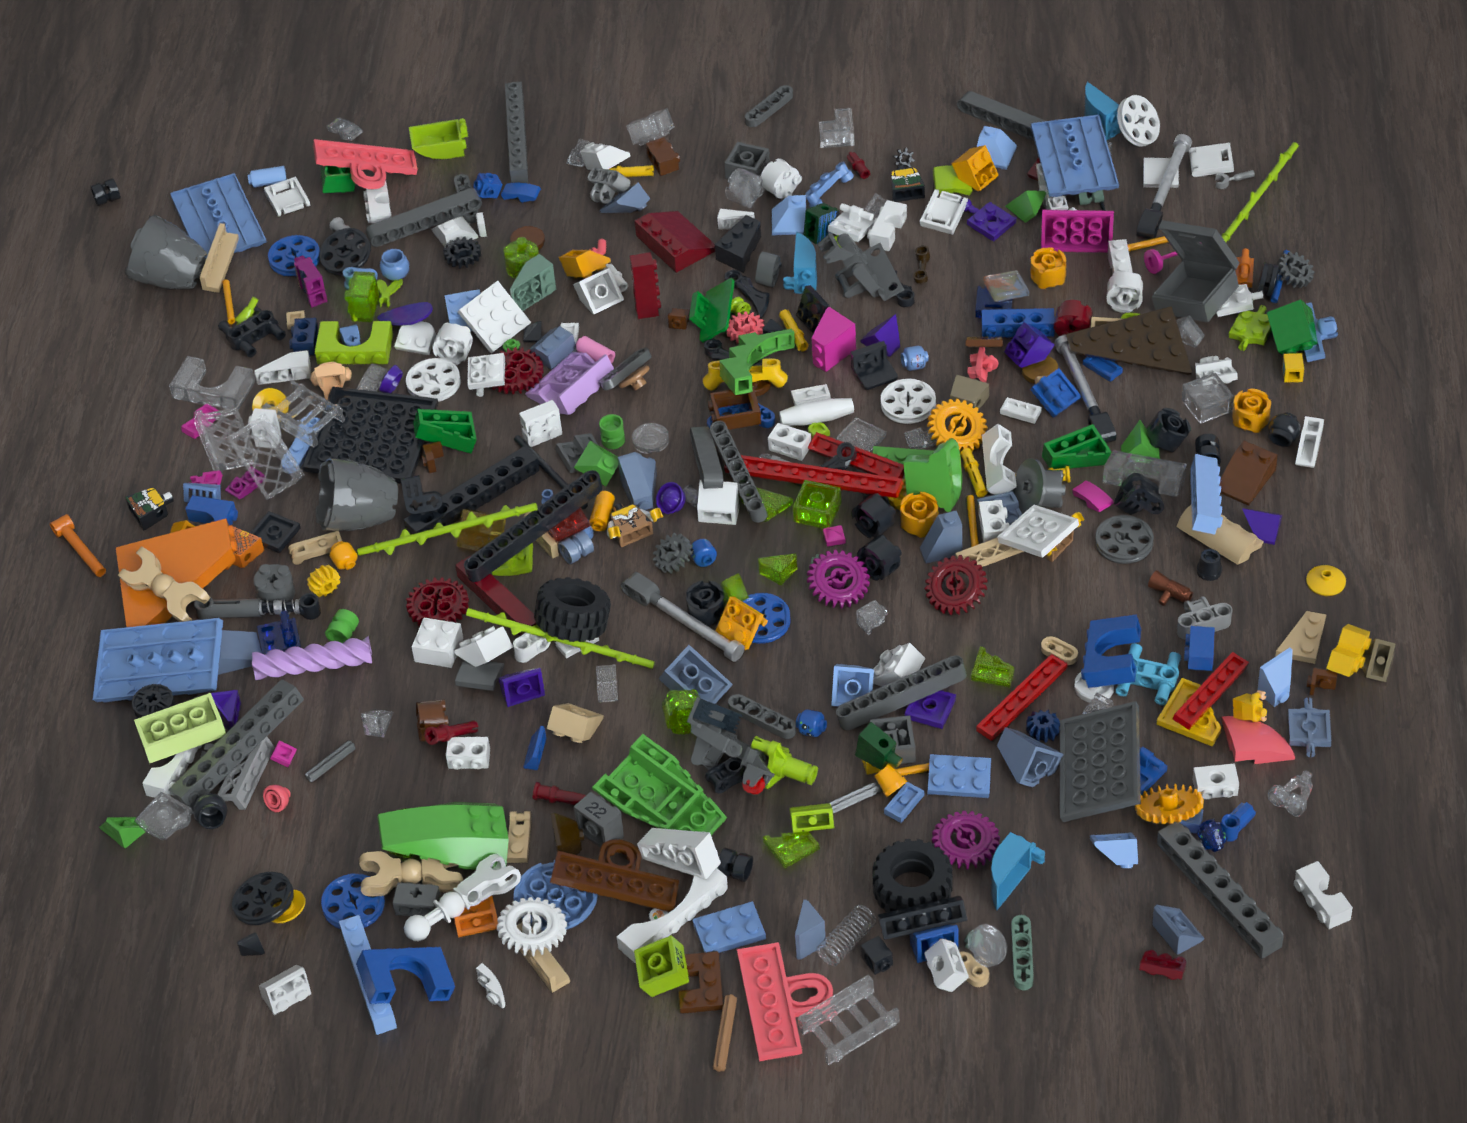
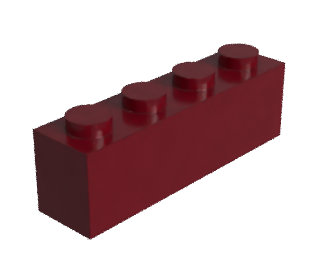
(644, 285)

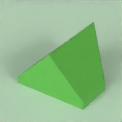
(1027, 204)
(1139, 442)
(122, 830)

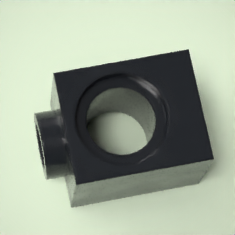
(877, 955)

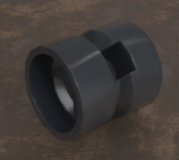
(100, 195)
(1208, 446)
(736, 865)

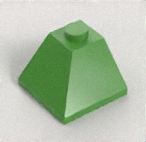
(598, 459)

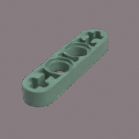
(1022, 952)

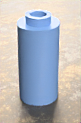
(267, 176)

